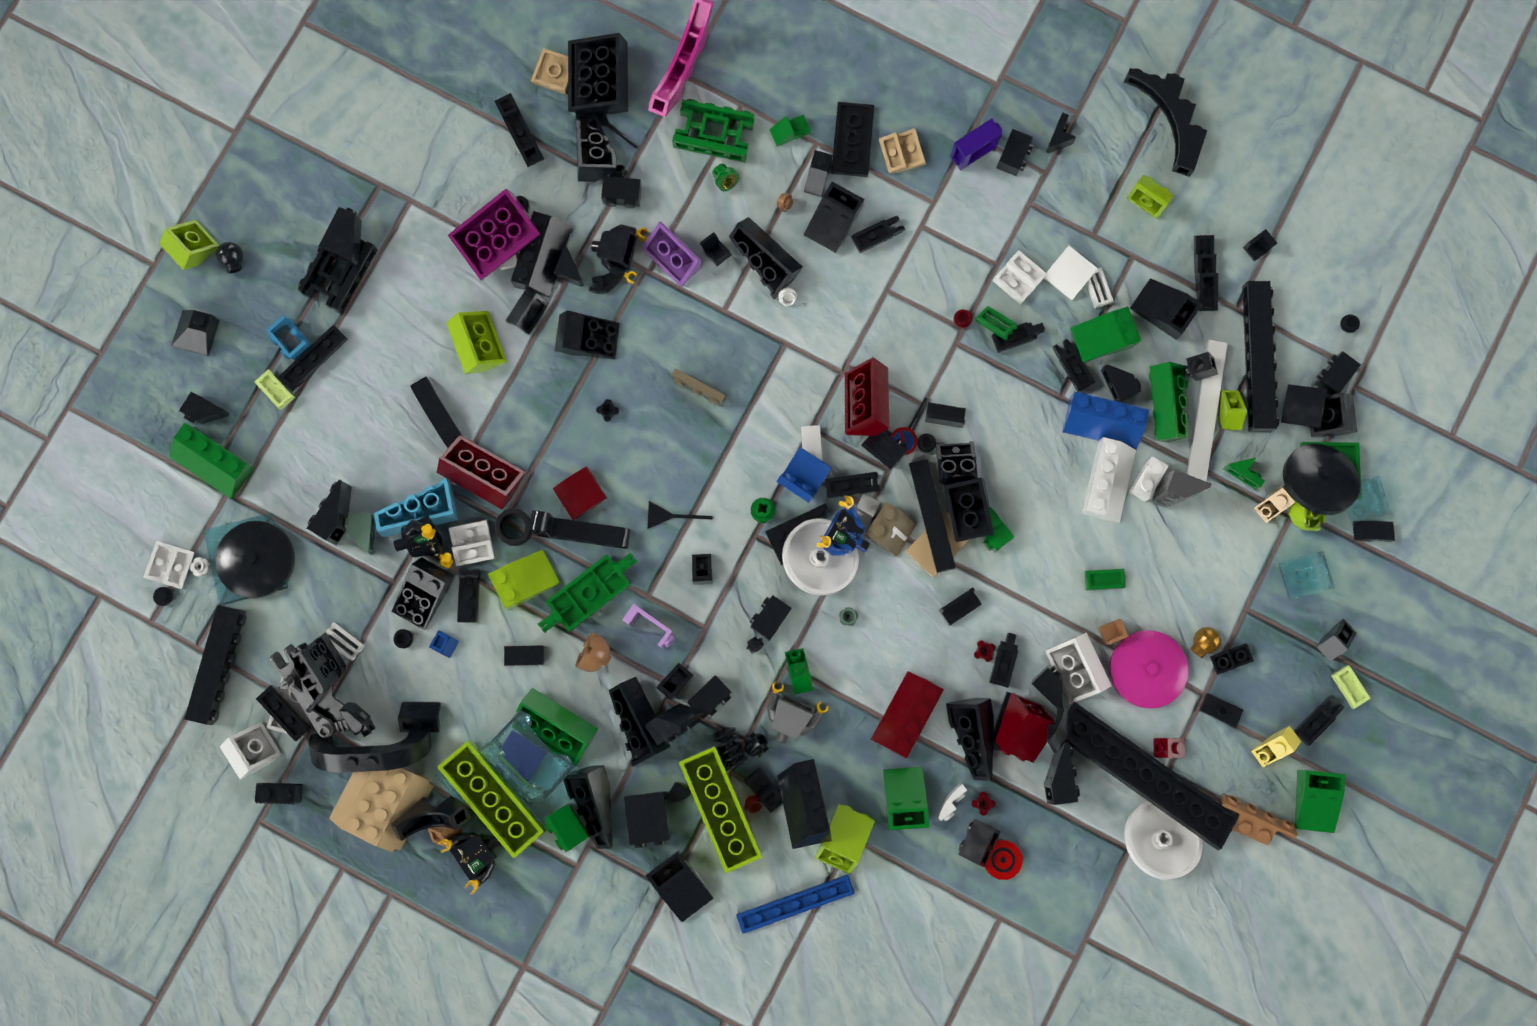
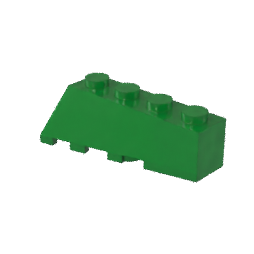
(1169, 401)

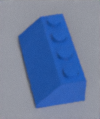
(1100, 418)

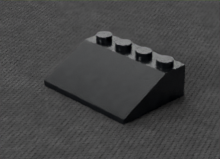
(598, 74)

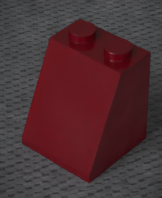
(1023, 728)

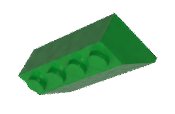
(209, 460)
(557, 727)

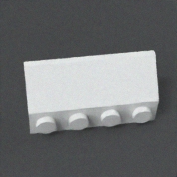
(1109, 480)

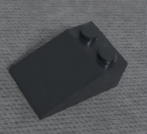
(969, 509)

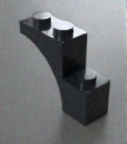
(449, 814)

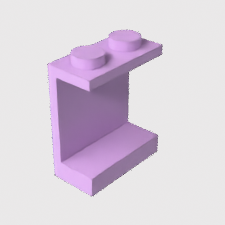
(633, 614)

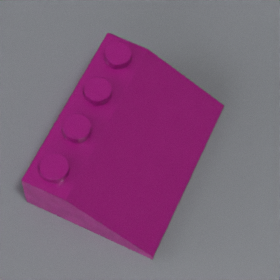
(494, 234)

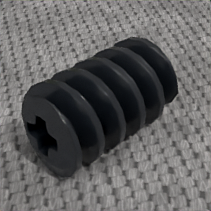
(730, 748)

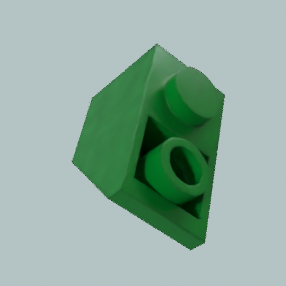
(799, 671)

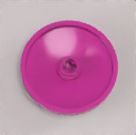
(1148, 669)

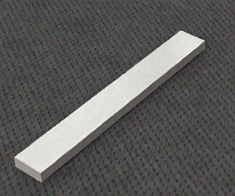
(1206, 414)

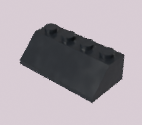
(540, 257)
(804, 805)

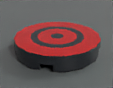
(1004, 860)

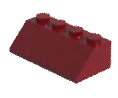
(867, 399)
(480, 472)
(907, 714)

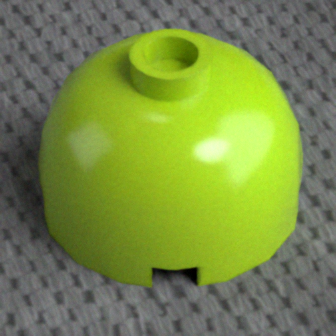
(1304, 518)

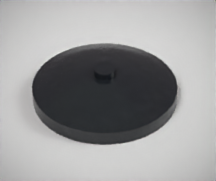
(1321, 479)
(255, 559)

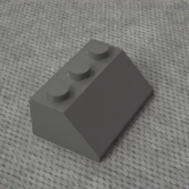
(1178, 487)

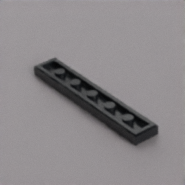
(932, 516)

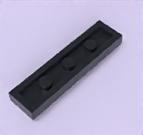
(313, 358)

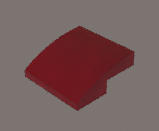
(579, 493)

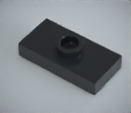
(1221, 710)

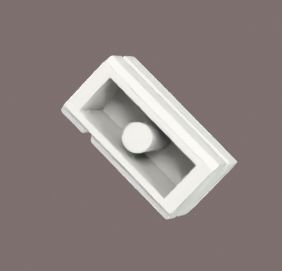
(1148, 479)

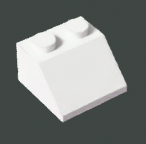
(250, 750)

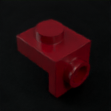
(1169, 747)

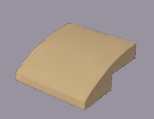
(902, 151)

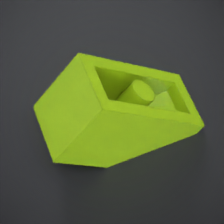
(1231, 410)

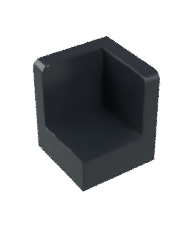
(1260, 245)

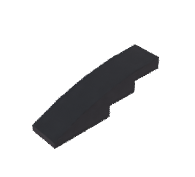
(1205, 272)

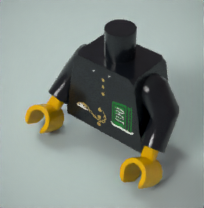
(617, 249)
(423, 539)
(473, 855)

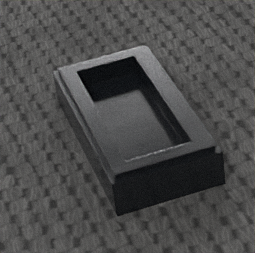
(523, 655)

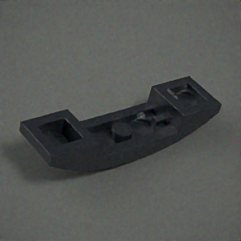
(519, 130)
(435, 411)

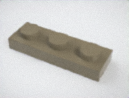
(698, 388)

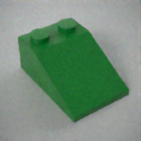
(1106, 334)

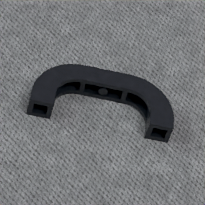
(369, 758)

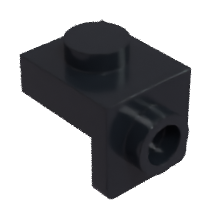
(715, 249)

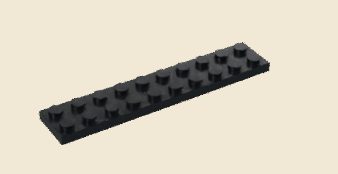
(1149, 778)

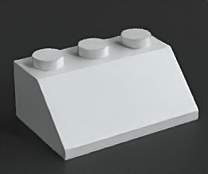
(1079, 667)

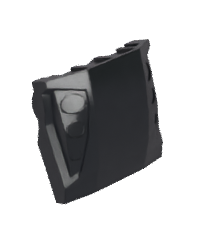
(956, 462)

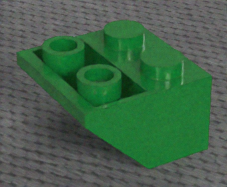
(566, 828)

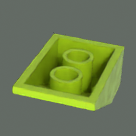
(524, 579)

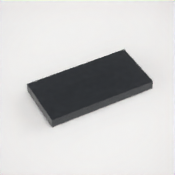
(852, 139)

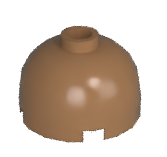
(593, 654)

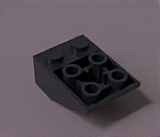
(834, 217)
(1166, 307)
(586, 335)
(330, 518)
(422, 592)
(1060, 780)
(679, 886)

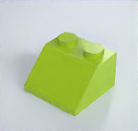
(1150, 196)
(188, 244)

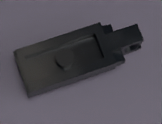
(1023, 334)
(1004, 661)

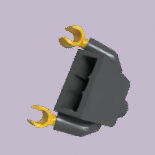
(791, 716)

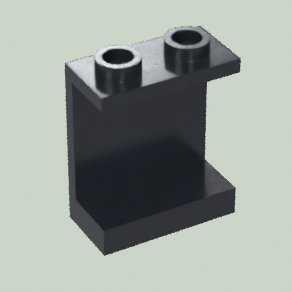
(646, 819)

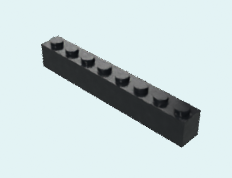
(1259, 356)

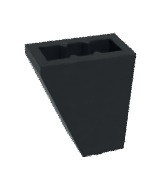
(343, 236)

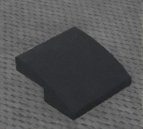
(1304, 405)

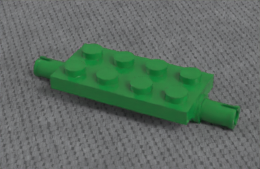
(588, 593)

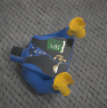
(844, 531)

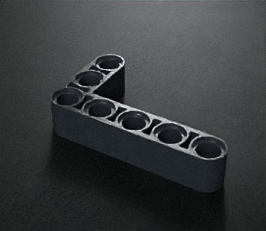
(545, 525)

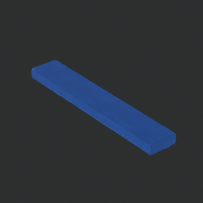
(795, 903)

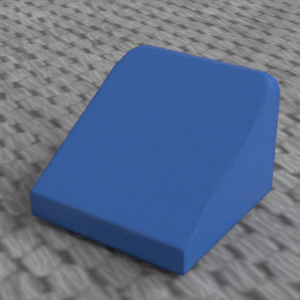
(444, 644)

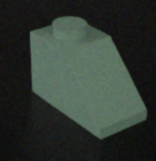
(362, 530)

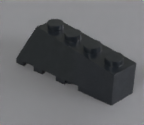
(765, 256)
(635, 712)

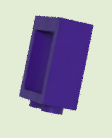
(976, 144)

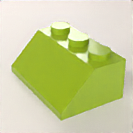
(476, 341)

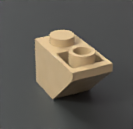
(1274, 503)

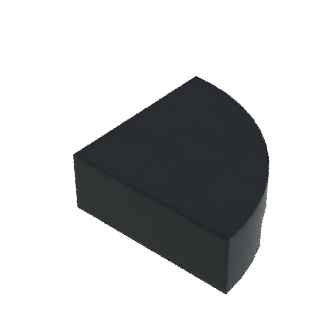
(678, 793)

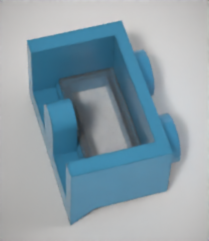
(288, 337)

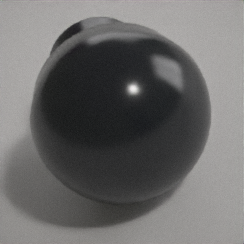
(230, 256)

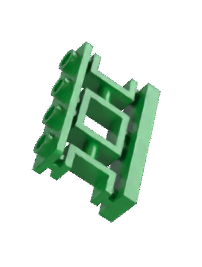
(710, 144)

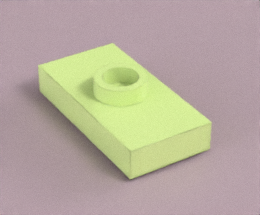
(274, 389)
(1350, 686)

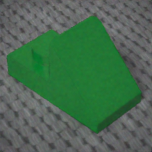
(789, 130)
(1241, 471)

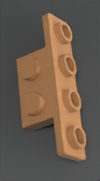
(1255, 822)

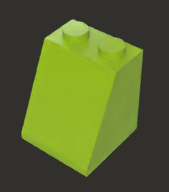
(848, 836)

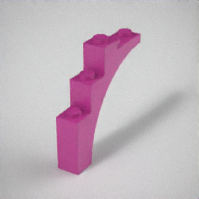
(681, 68)

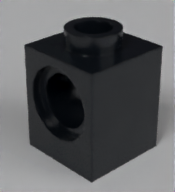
(1209, 368)

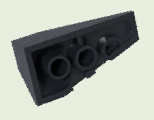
(593, 149)
(975, 729)
(592, 795)

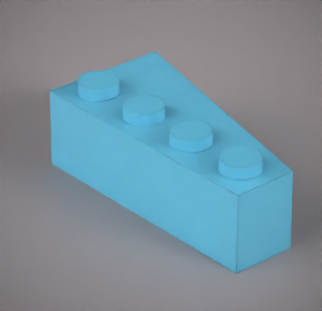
(434, 501)

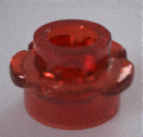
(753, 804)

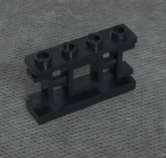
(348, 280)

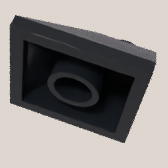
(195, 332)

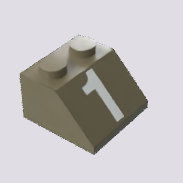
(890, 529)

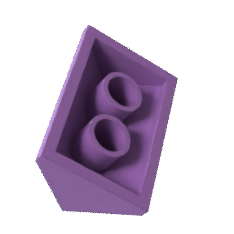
(672, 254)

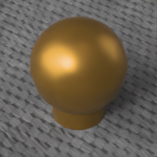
(1206, 641)

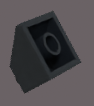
(1338, 416)
(886, 448)

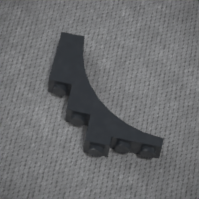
(1179, 112)

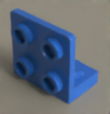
(804, 474)

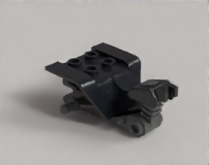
(311, 678)

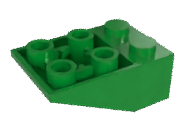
(905, 798)
(1318, 800)

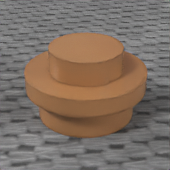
(784, 202)

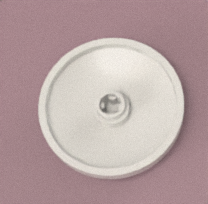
(812, 566)
(1160, 843)

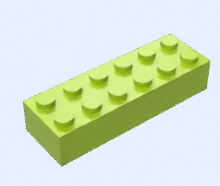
(492, 799)
(720, 809)

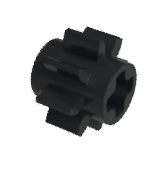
(756, 744)

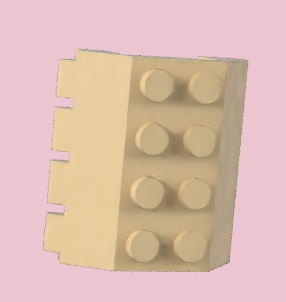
(375, 801)

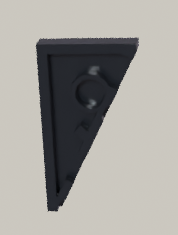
(779, 534)

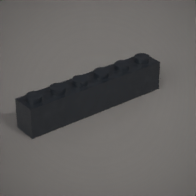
(215, 665)

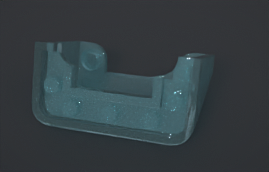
(525, 760)

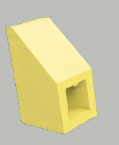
(1276, 746)

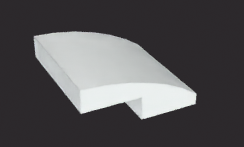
(1070, 273)
(1019, 277)
(471, 542)
(169, 564)

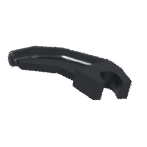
(605, 283)

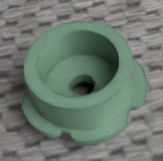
(853, 616)

